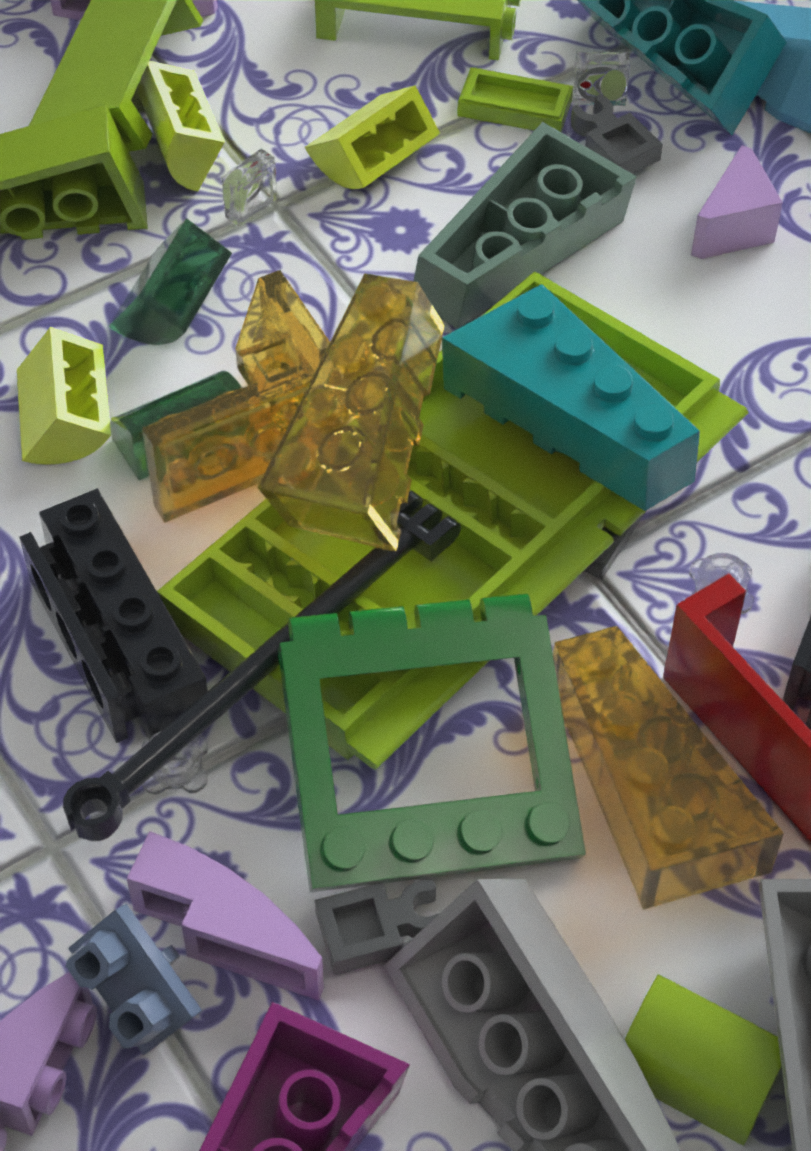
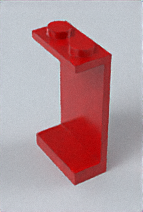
(736, 700)

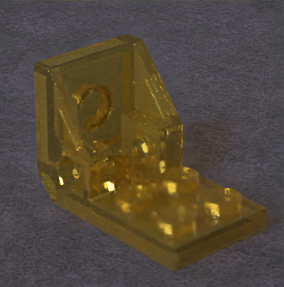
(232, 438)

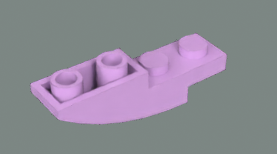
(35, 1050)

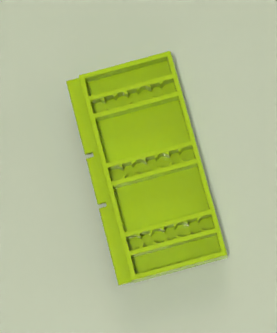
(524, 530)

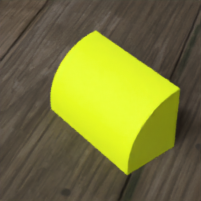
(181, 122)
(374, 138)
(62, 399)

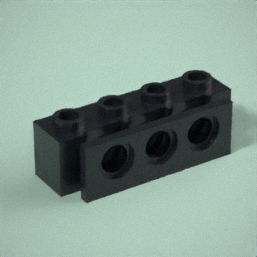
(123, 607)

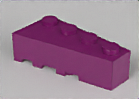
(304, 1089)

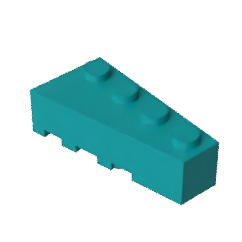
(703, 48)
(574, 395)

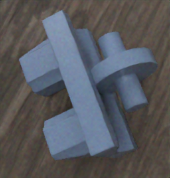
(133, 980)

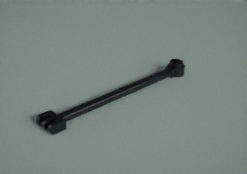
(111, 792)

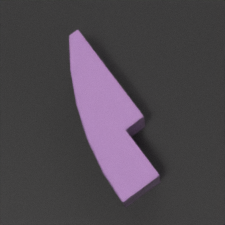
(223, 917)

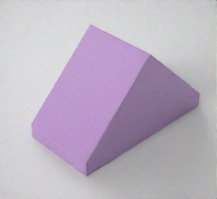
(739, 211)

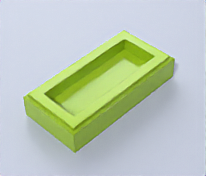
(514, 100)

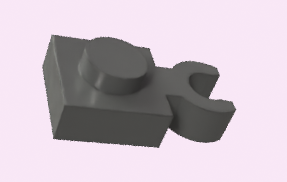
(619, 139)
(367, 927)

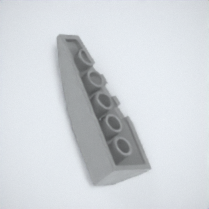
(525, 1027)

